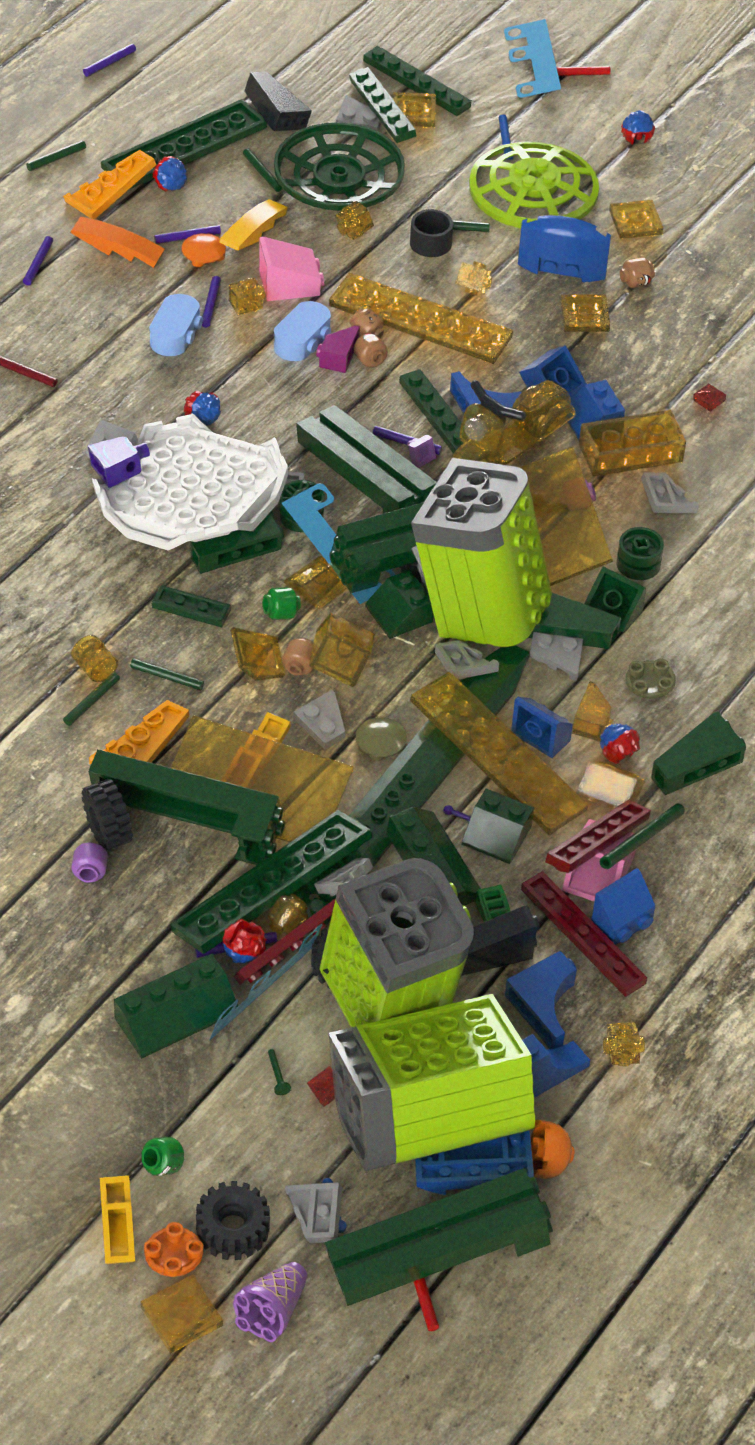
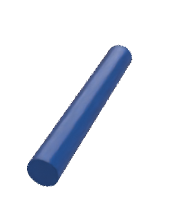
(505, 133)

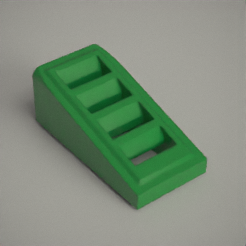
(491, 898)

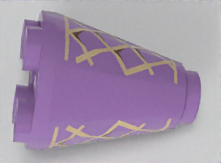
(270, 1301)

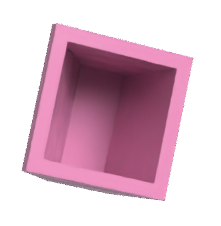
(288, 270)
(591, 877)

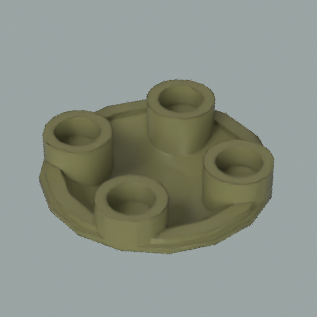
(650, 678)
(381, 738)

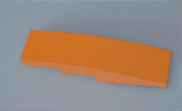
(117, 239)

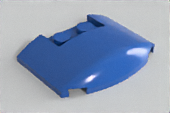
(564, 248)
(474, 1164)

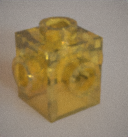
(354, 220)
(467, 275)
(246, 296)
(623, 1044)

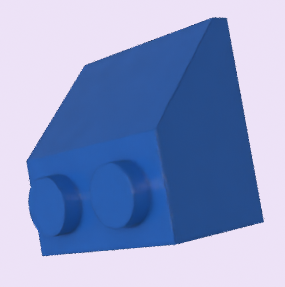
(555, 366)
(594, 403)
(540, 726)
(624, 907)

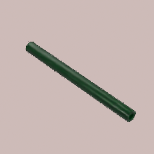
(641, 836)

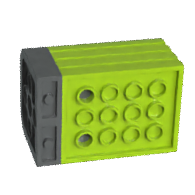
(482, 554)
(396, 942)
(431, 1082)

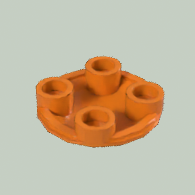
(203, 249)
(173, 1250)

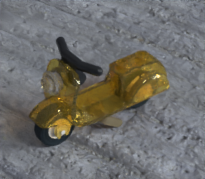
(505, 434)

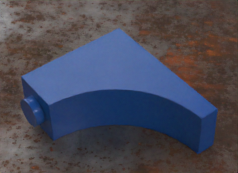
(465, 396)
(537, 992)
(554, 1065)

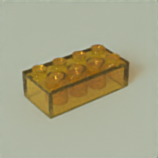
(632, 443)

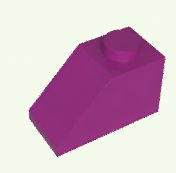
(338, 349)

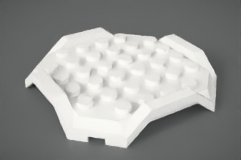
(194, 486)

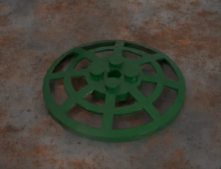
(350, 169)

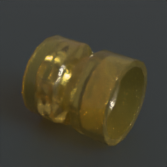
(94, 658)

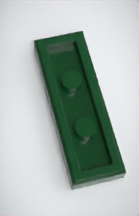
(191, 606)

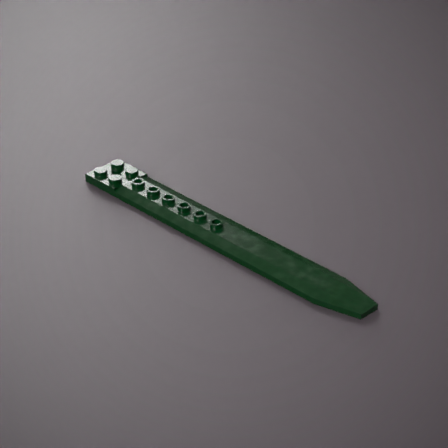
(419, 770)

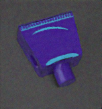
(117, 459)

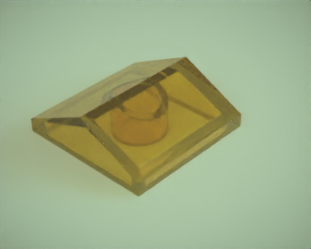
(317, 582)
(257, 654)

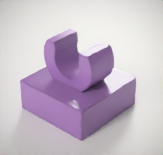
(421, 450)

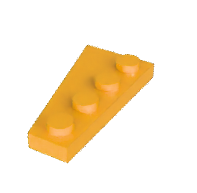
(111, 185)
(151, 735)

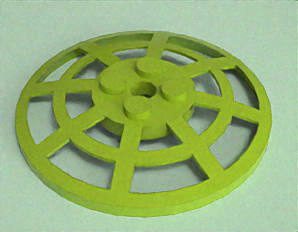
(523, 181)

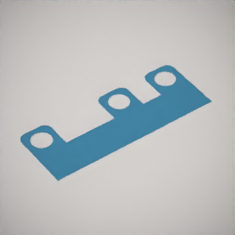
(541, 54)
(305, 513)
(221, 1023)

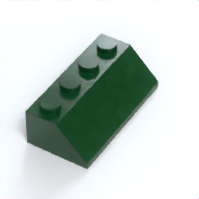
(421, 836)
(174, 1005)

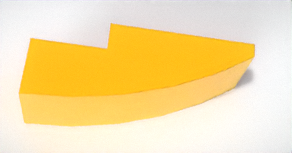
(117, 1219)

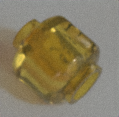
(287, 914)

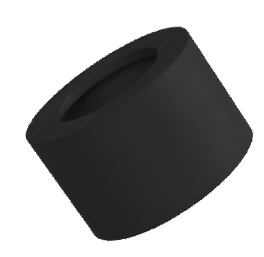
(431, 233)

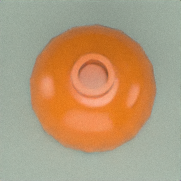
(550, 1149)

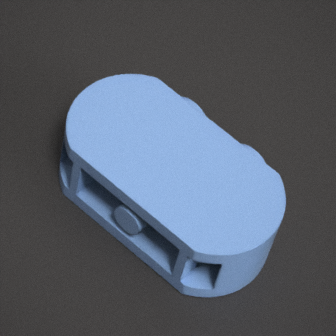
(175, 325)
(302, 331)

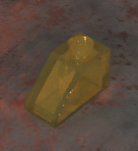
(592, 714)

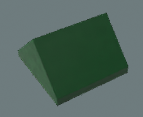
(617, 596)

